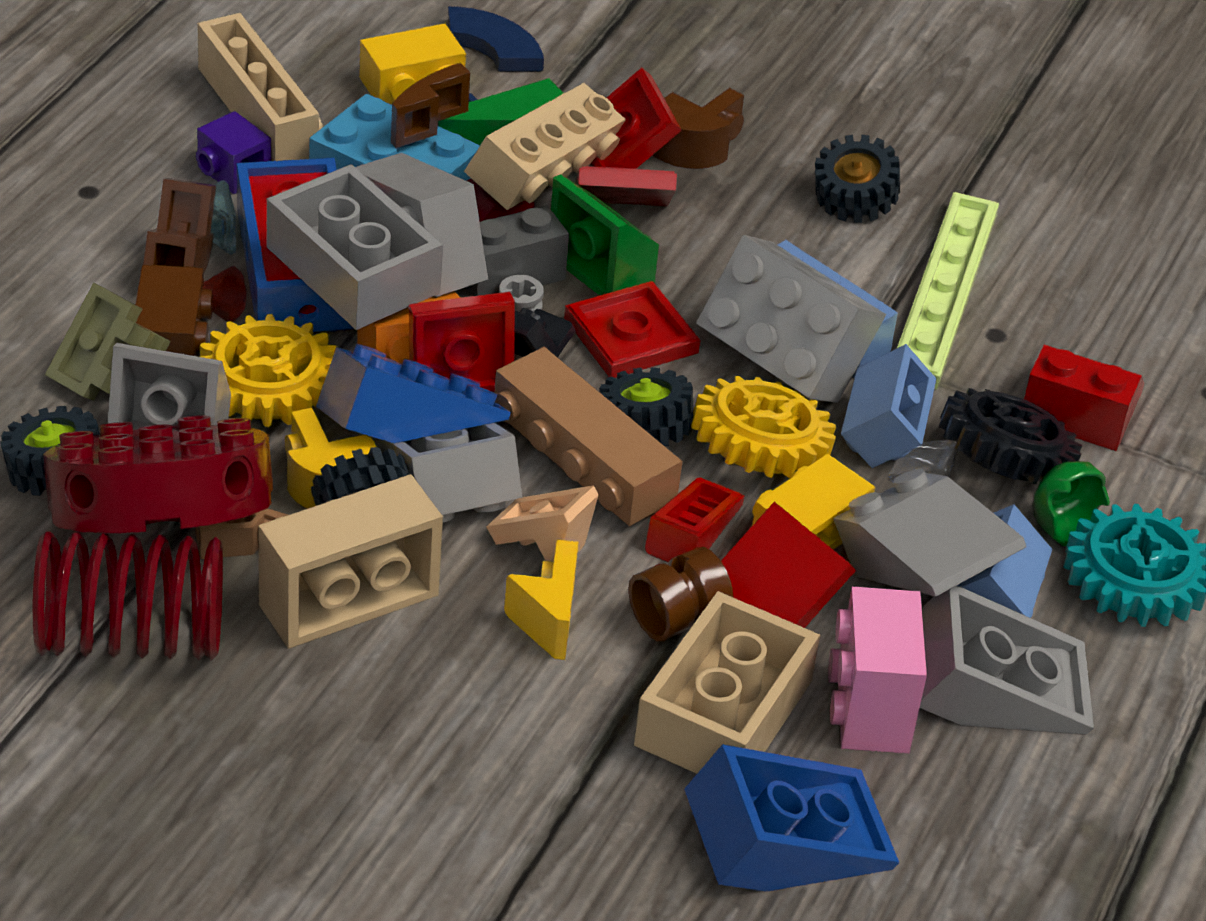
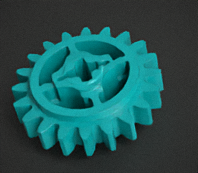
(1138, 564)

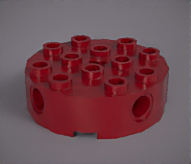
(158, 475)

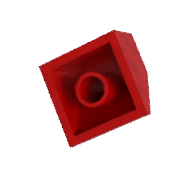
(1085, 395)

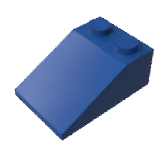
(786, 820)

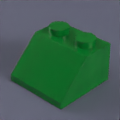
(602, 245)

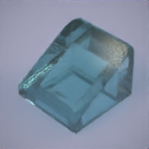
(224, 219)

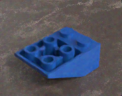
(403, 399)

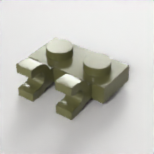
(86, 351)

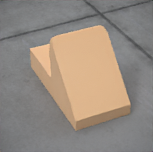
(546, 519)

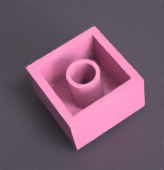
(878, 669)

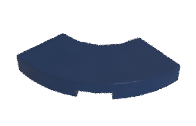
(496, 37)

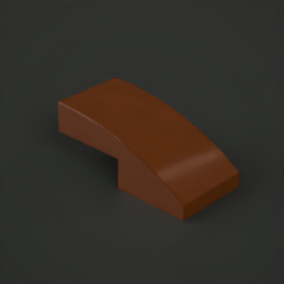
(427, 102)

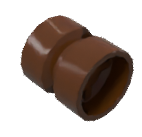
(675, 594)

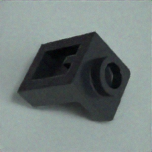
(540, 330)

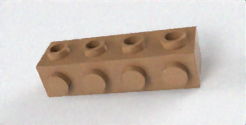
(588, 436)

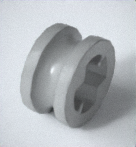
(525, 291)

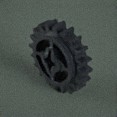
(1007, 434)

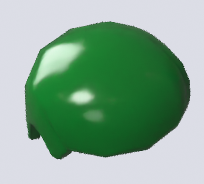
(1067, 495)

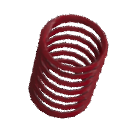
(56, 568)

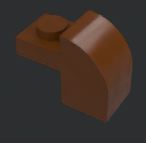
(704, 130)
(182, 226)

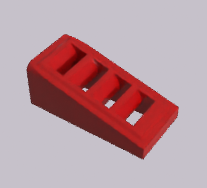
(690, 524)

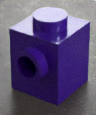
(230, 142)

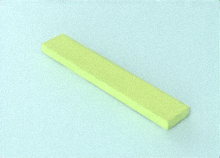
(948, 280)

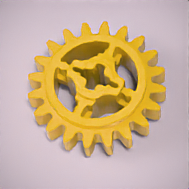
(268, 364)
(762, 426)

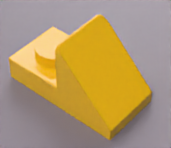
(544, 603)

